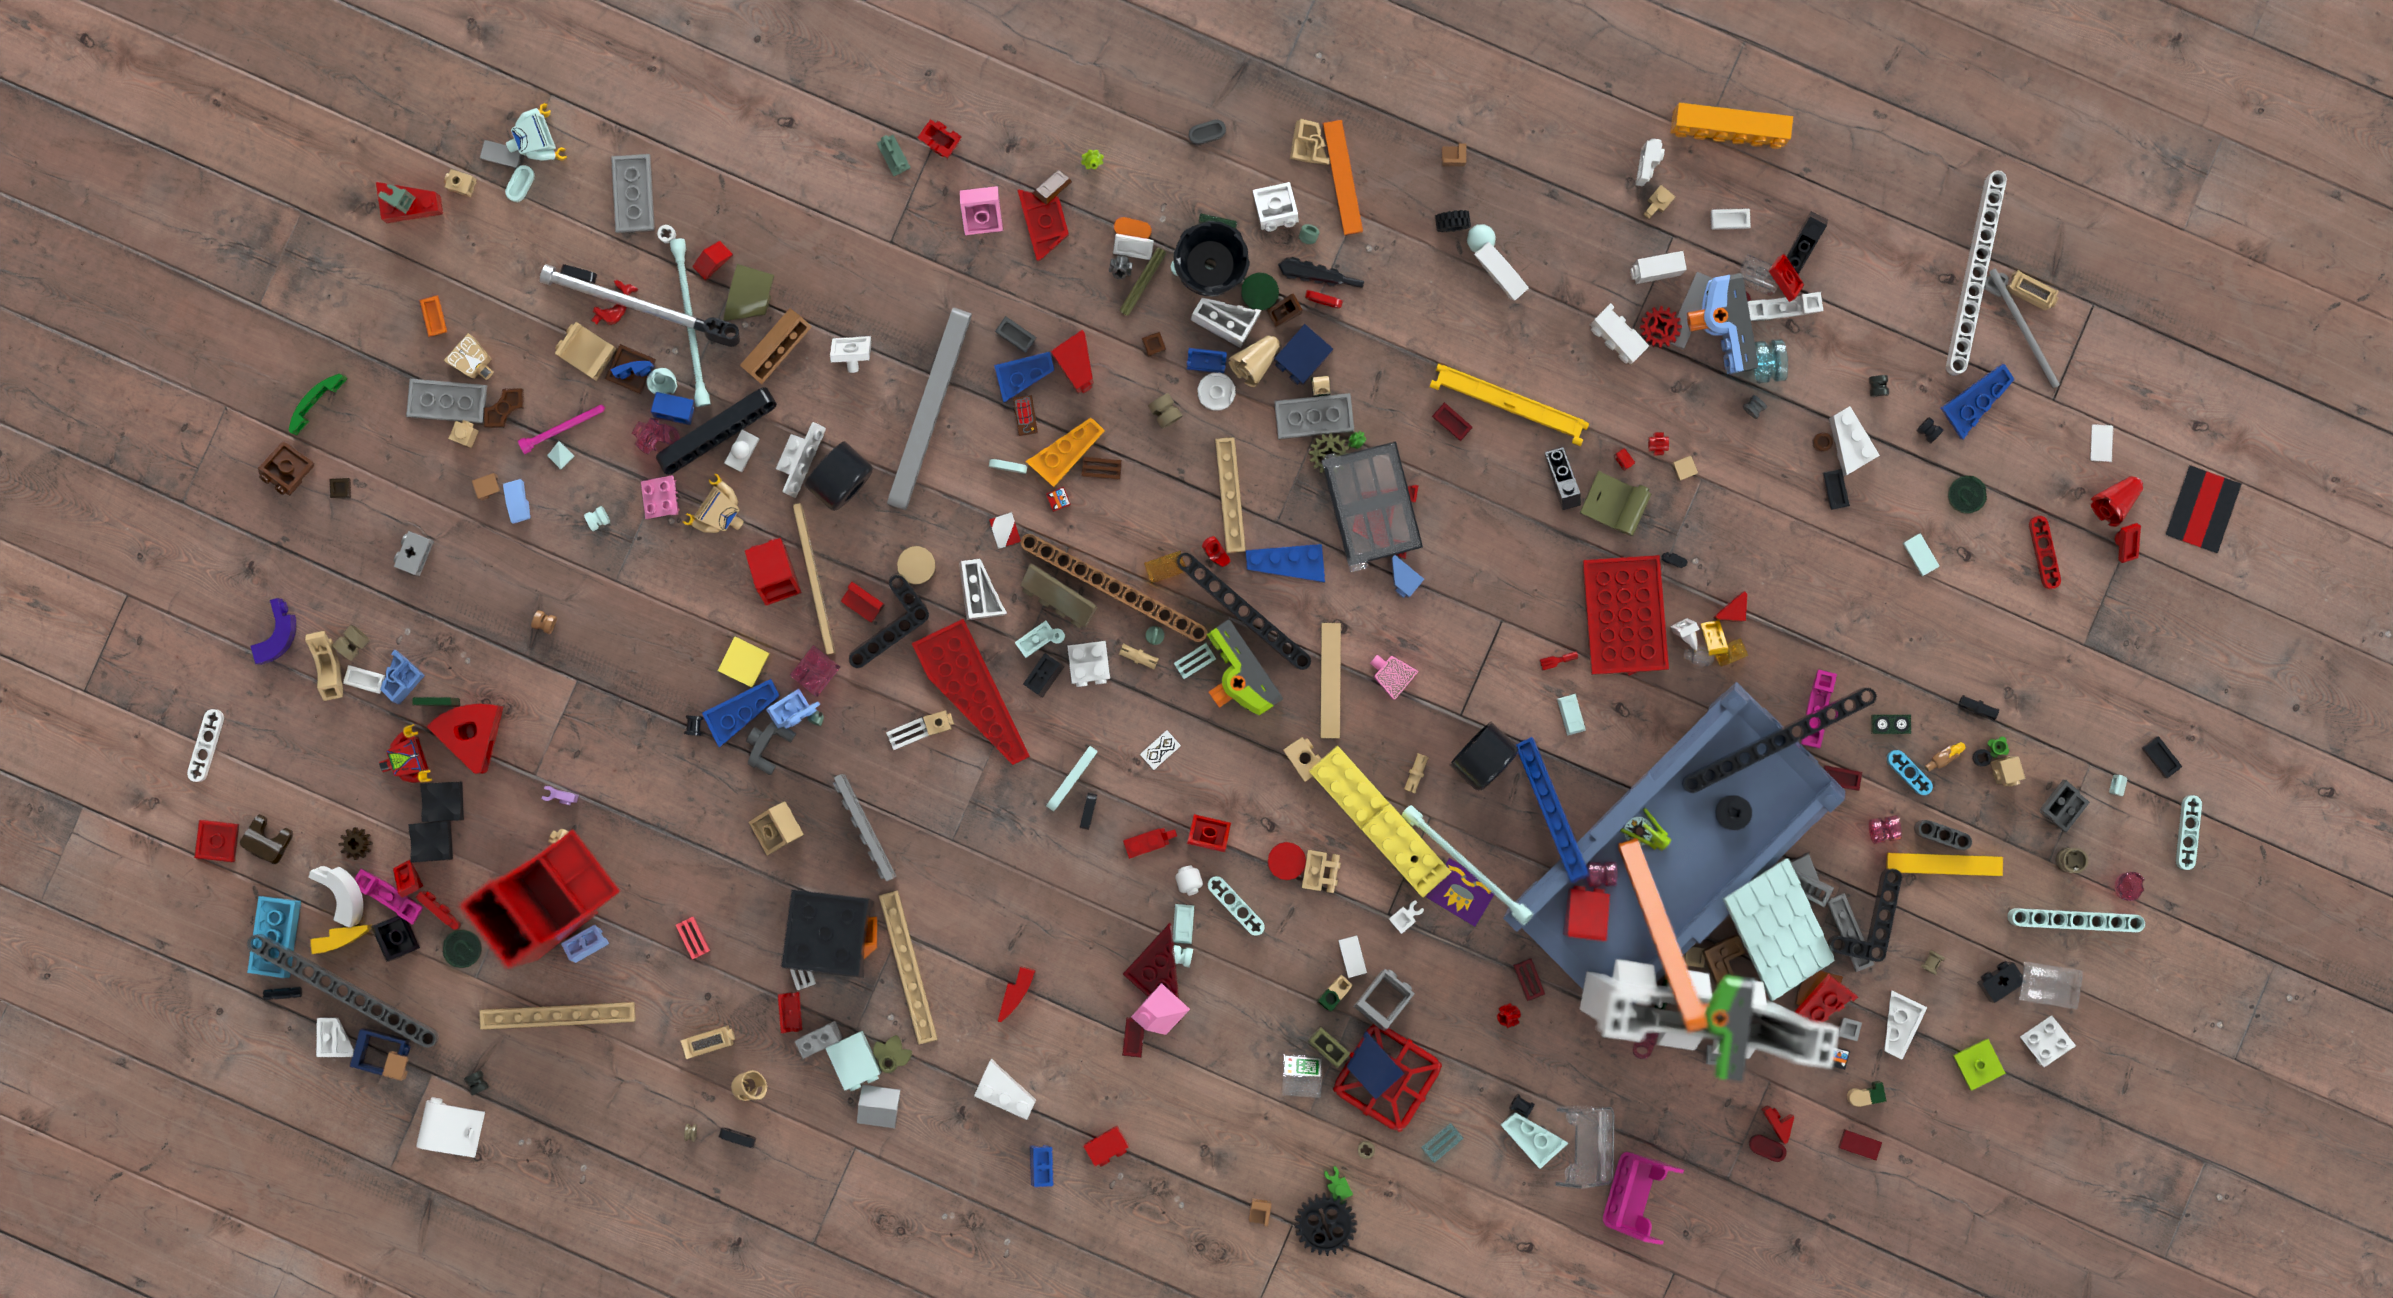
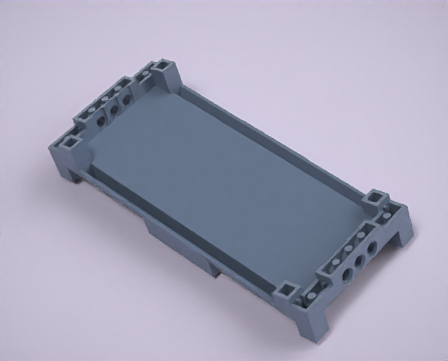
(1703, 858)

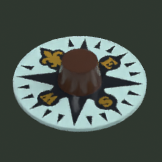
(1636, 826)

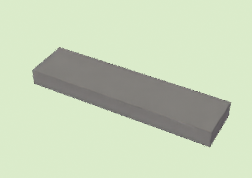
(1691, 303)
(1848, 927)

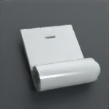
(447, 1128)

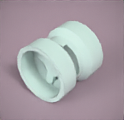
(597, 518)
(1183, 956)

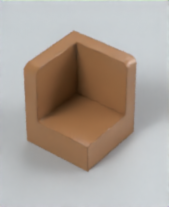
(1454, 155)
(486, 486)
(395, 1066)
(1260, 1211)

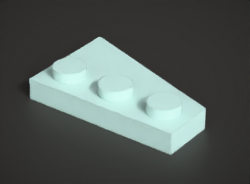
(1533, 1139)

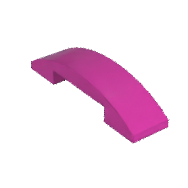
(1819, 697)
(388, 896)

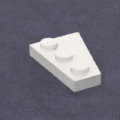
(1902, 1024)

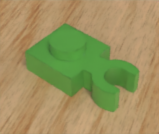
(1338, 1187)

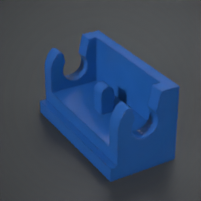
(1206, 360)
(672, 408)
(1041, 1166)

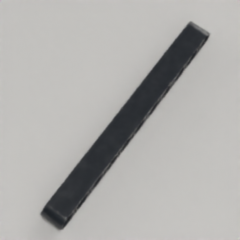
(1789, 739)

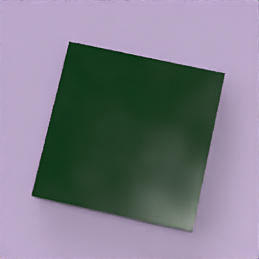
(435, 701)

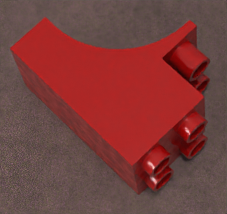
(540, 901)

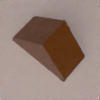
(1285, 310)

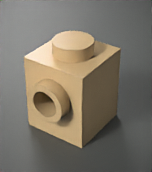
(459, 182)
(464, 433)
(938, 722)

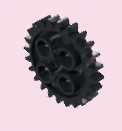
(1341, 1219)

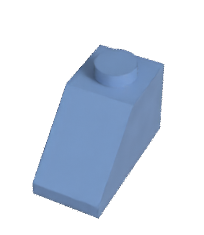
(1404, 577)

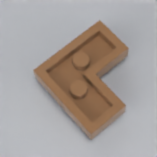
(1718, 957)

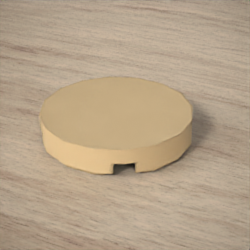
(916, 565)

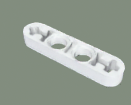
(208, 746)

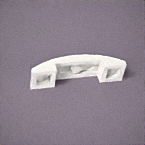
(1782, 308)

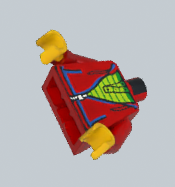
(406, 758)

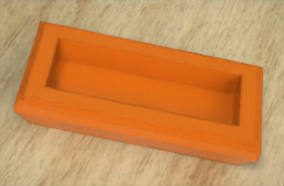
(433, 316)

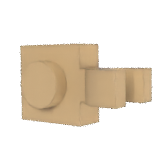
(1659, 200)

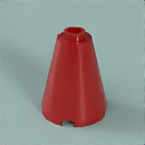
(2116, 501)

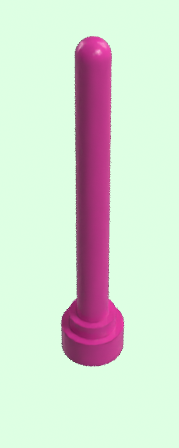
(527, 444)

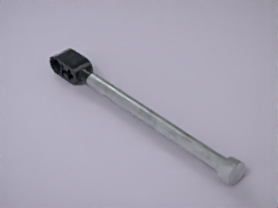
(714, 328)

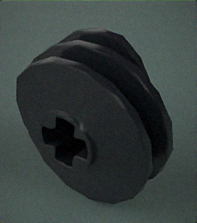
(1737, 803)

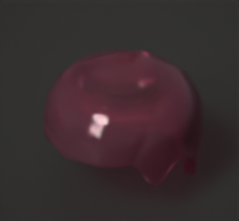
(2129, 886)

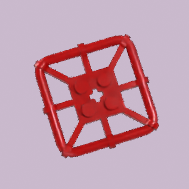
(1395, 1090)

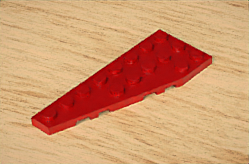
(962, 676)

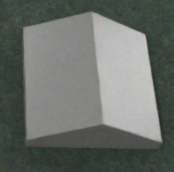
(878, 1106)

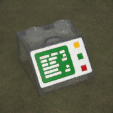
(1302, 1076)

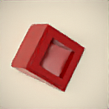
(1624, 459)

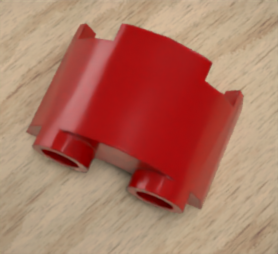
(939, 139)

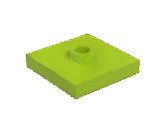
(1979, 1064)

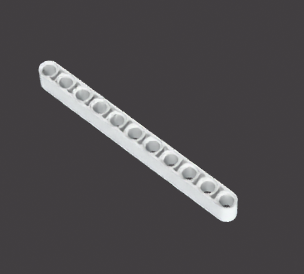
(1981, 265)

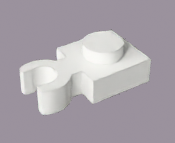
(1404, 918)

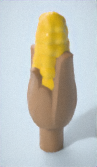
(1945, 756)

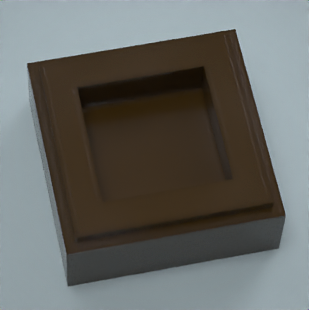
(340, 488)

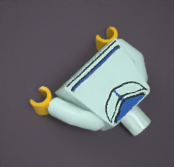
(533, 136)

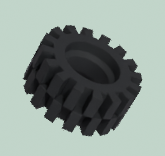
(1453, 221)

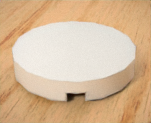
(1216, 391)

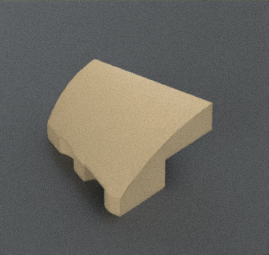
(1308, 144)

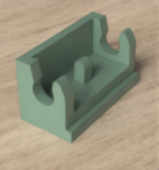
(399, 199)

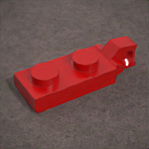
(1148, 841)

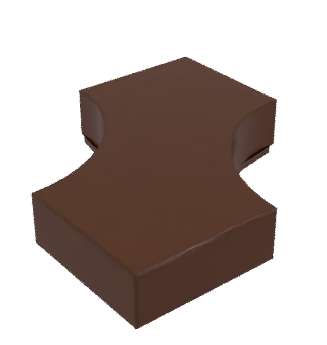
(497, 414)

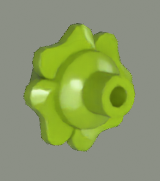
(1092, 159)

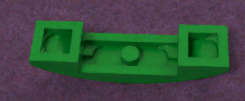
(298, 420)

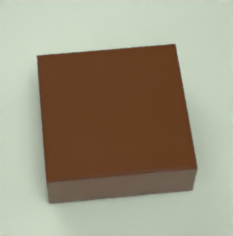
(1154, 344)

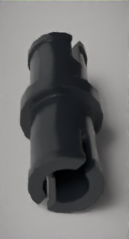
(1978, 707)

